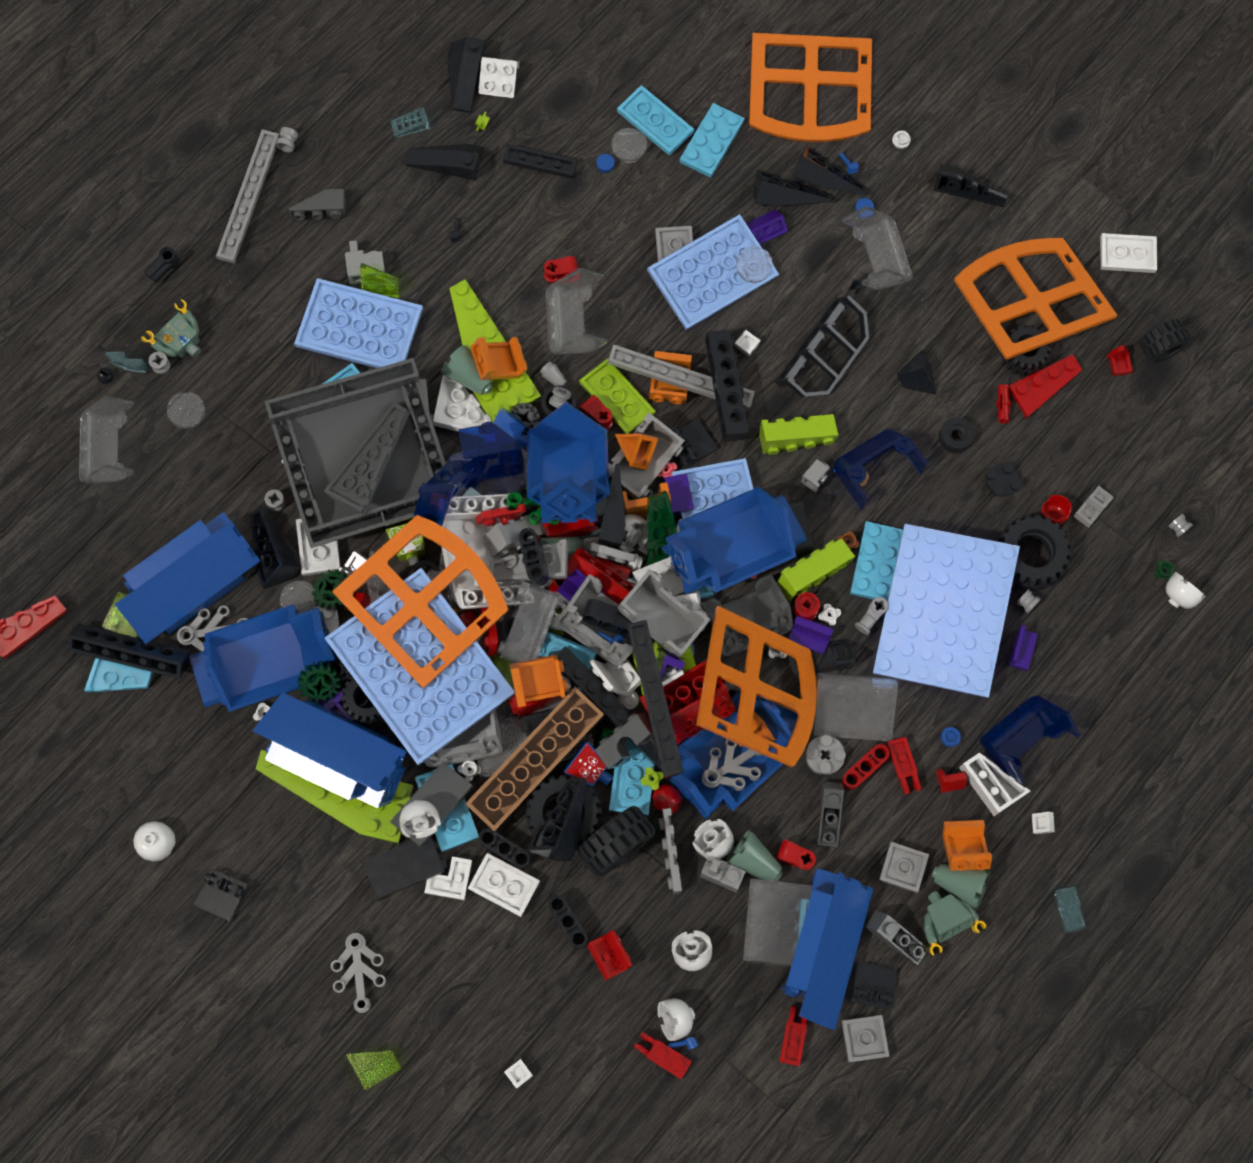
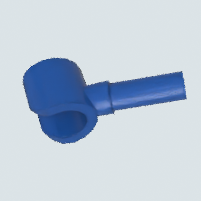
(851, 167)
(619, 639)
(691, 1043)

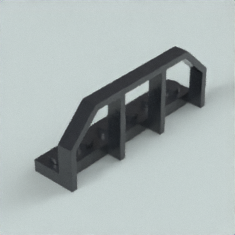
(817, 336)

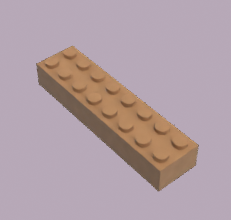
(534, 758)

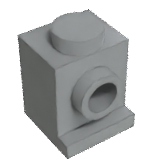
(816, 475)

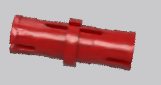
(1003, 403)

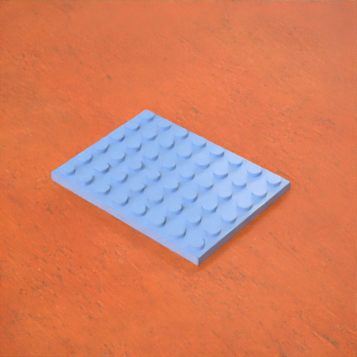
(946, 610)
(418, 716)

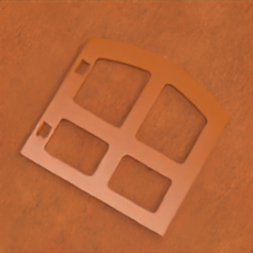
(810, 78)
(1035, 300)
(417, 603)
(752, 686)

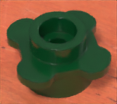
(1164, 565)

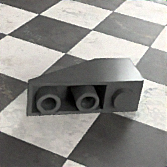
(321, 205)
(830, 813)
(896, 936)

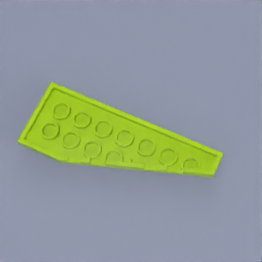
(474, 324)
(353, 813)

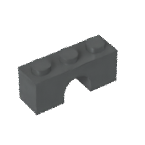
(613, 748)

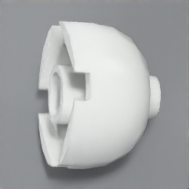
(636, 530)
(1182, 592)
(419, 819)
(713, 839)
(154, 841)
(692, 950)
(676, 1017)

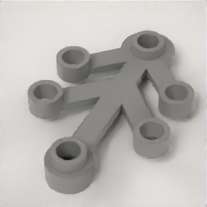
(211, 626)
(730, 766)
(358, 969)

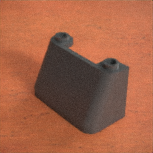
(764, 607)

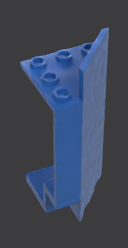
(567, 465)
(734, 541)
(185, 577)
(260, 656)
(332, 751)
(696, 758)
(827, 946)

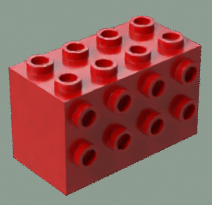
(684, 699)

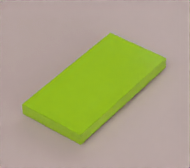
(617, 395)

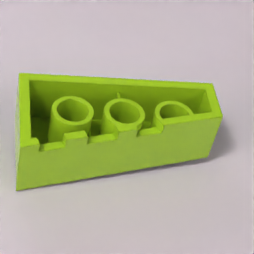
(797, 433)
(814, 569)

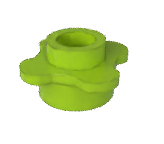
(482, 121)
(653, 784)

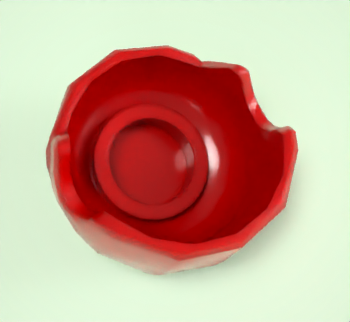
(1057, 509)
(666, 797)

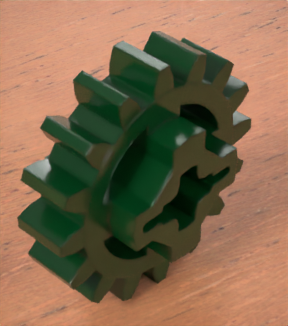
(322, 590)
(309, 681)

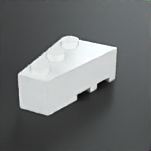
(992, 784)

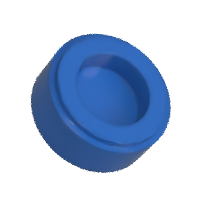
(605, 163)
(862, 203)
(950, 737)

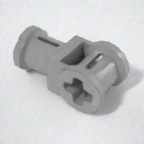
(872, 615)

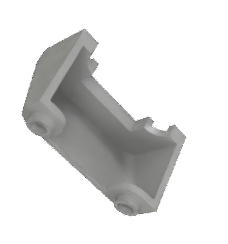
(636, 480)
(572, 622)
(477, 742)

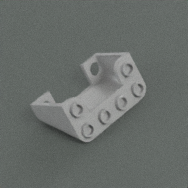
(667, 618)

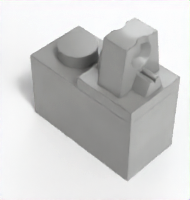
(356, 257)
(722, 873)

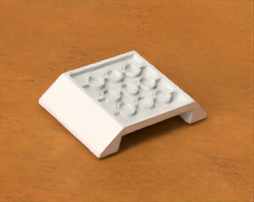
(462, 523)

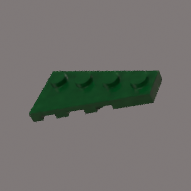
(659, 526)

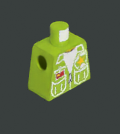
(410, 551)

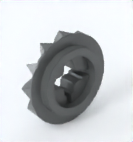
(533, 414)

